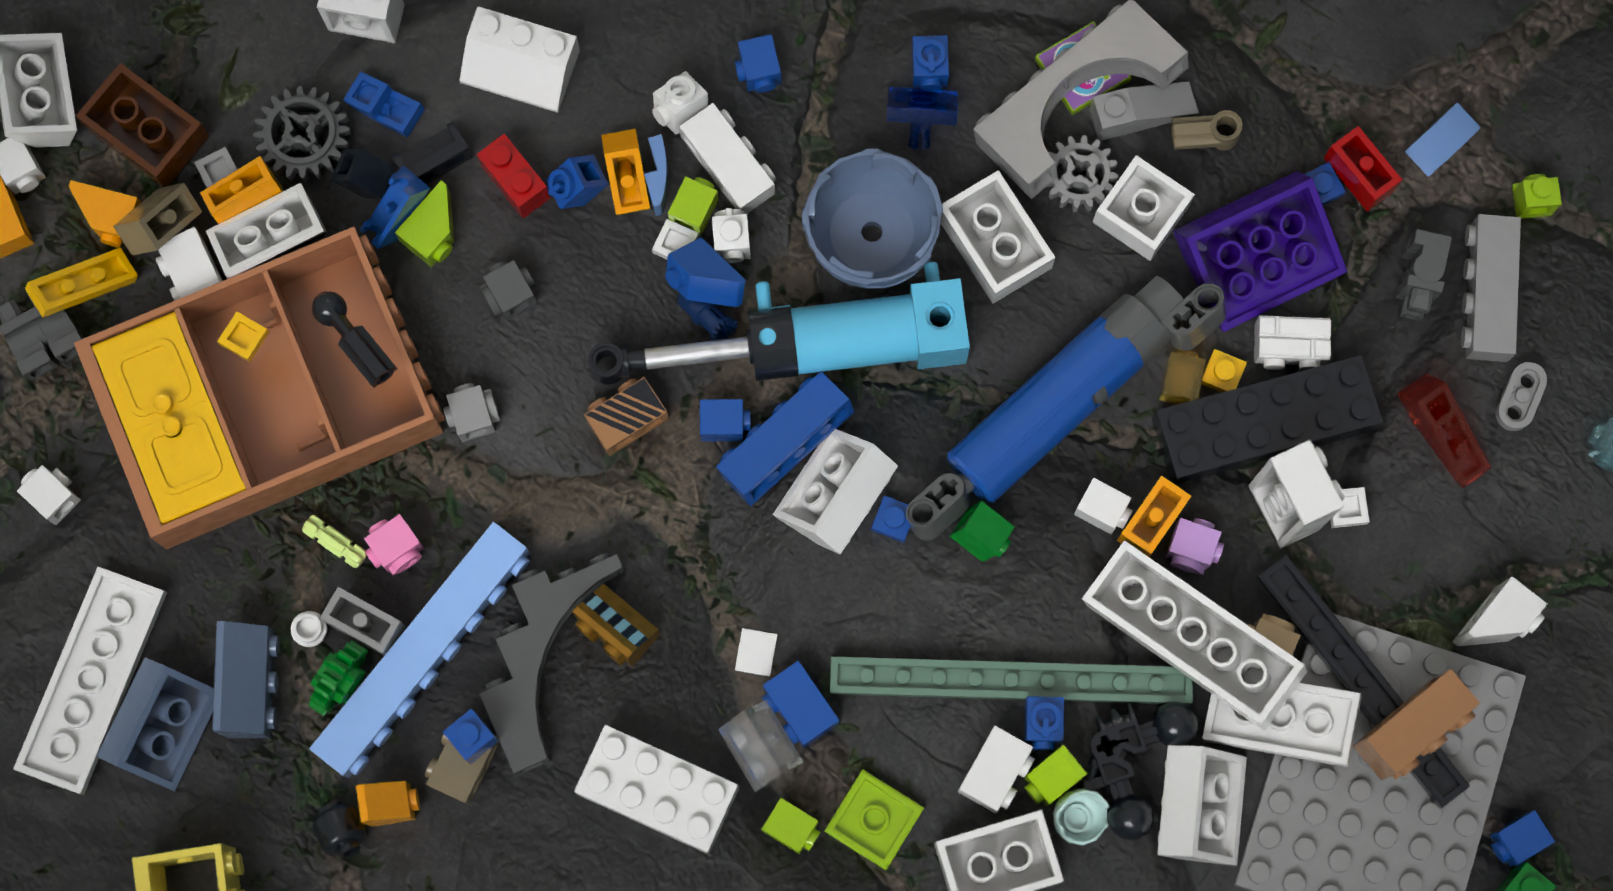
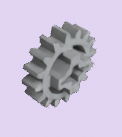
(1090, 164)

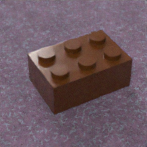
(142, 125)

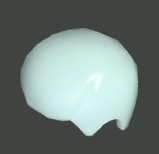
(1080, 816)

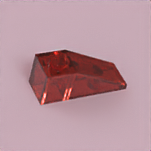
(1444, 428)

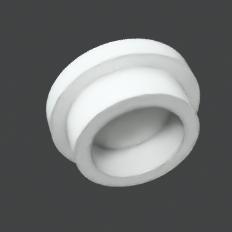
(308, 629)

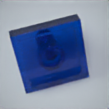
(921, 110)

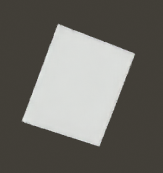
(756, 652)

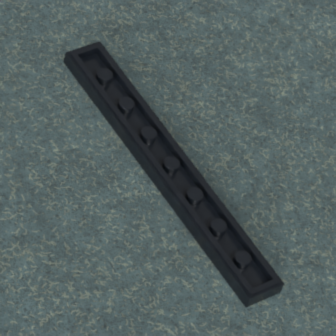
(1353, 669)

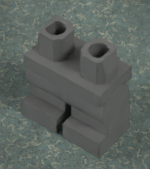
(1421, 281)
(30, 336)

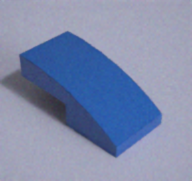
(383, 104)

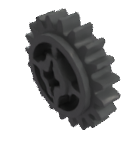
(293, 143)

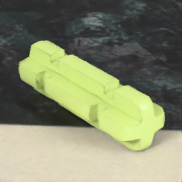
(334, 541)

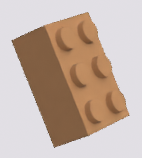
(1417, 726)

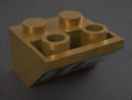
(616, 624)

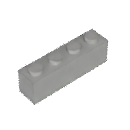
(1492, 288)

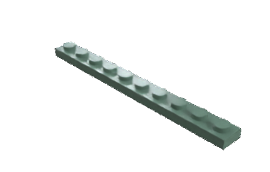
(1009, 680)

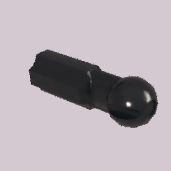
(355, 341)

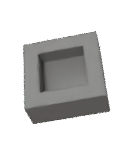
(215, 166)

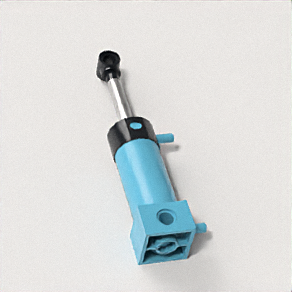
(823, 336)

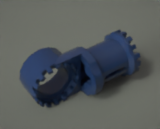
(709, 317)

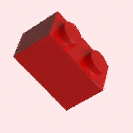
(1362, 168)
(513, 176)

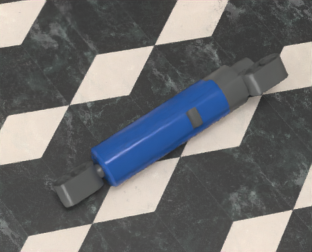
(1064, 396)

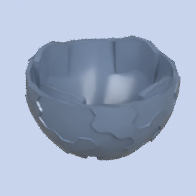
(877, 192)

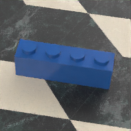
(785, 438)

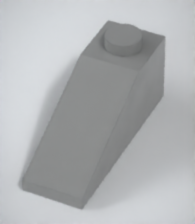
(1140, 108)

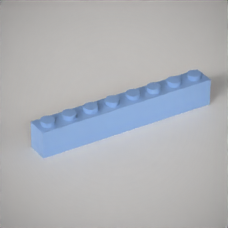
(420, 651)

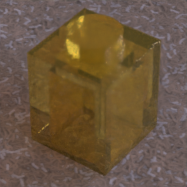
(1182, 377)

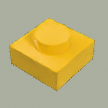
(243, 336)
(1223, 371)

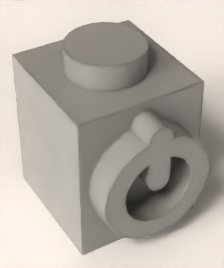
(471, 411)

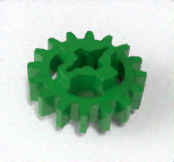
(337, 678)

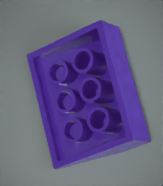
(1263, 248)

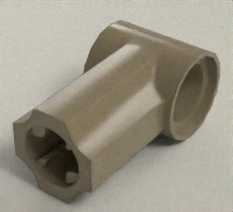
(1202, 131)

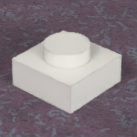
(672, 238)
(1354, 510)

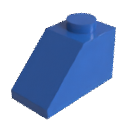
(704, 275)

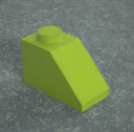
(430, 227)
(1053, 777)

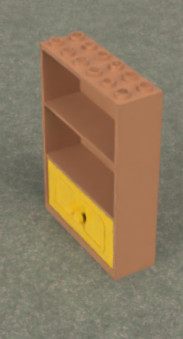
(232, 436)

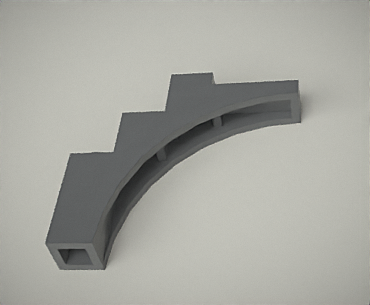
(547, 606)

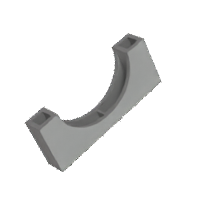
(1122, 44)

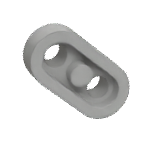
(1520, 398)

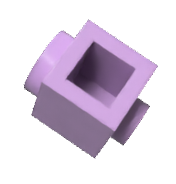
(1194, 546)

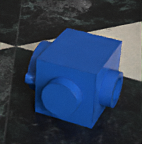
(930, 62)
(576, 181)
(1044, 722)

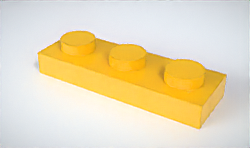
(81, 282)

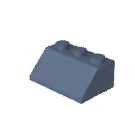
(245, 680)
(158, 724)

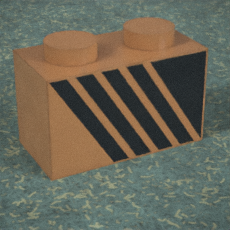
(625, 415)

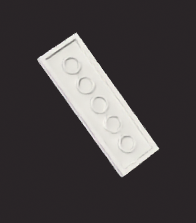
(90, 680)

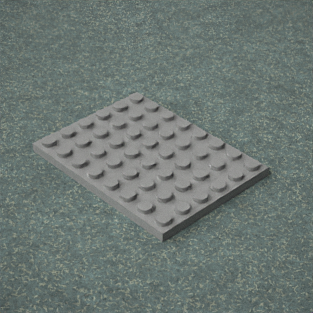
(1353, 831)

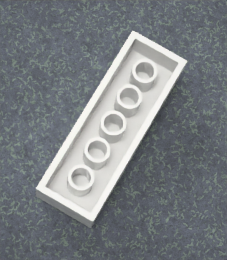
(1195, 635)

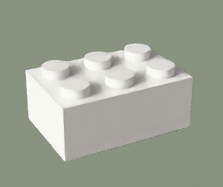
(996, 237)
(1001, 857)

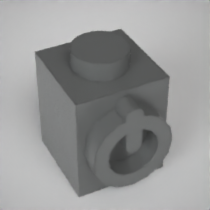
(508, 289)

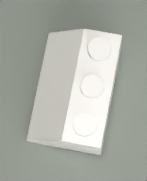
(518, 59)
(36, 90)
(265, 231)
(836, 490)
(1202, 805)

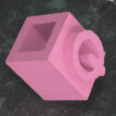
(393, 545)

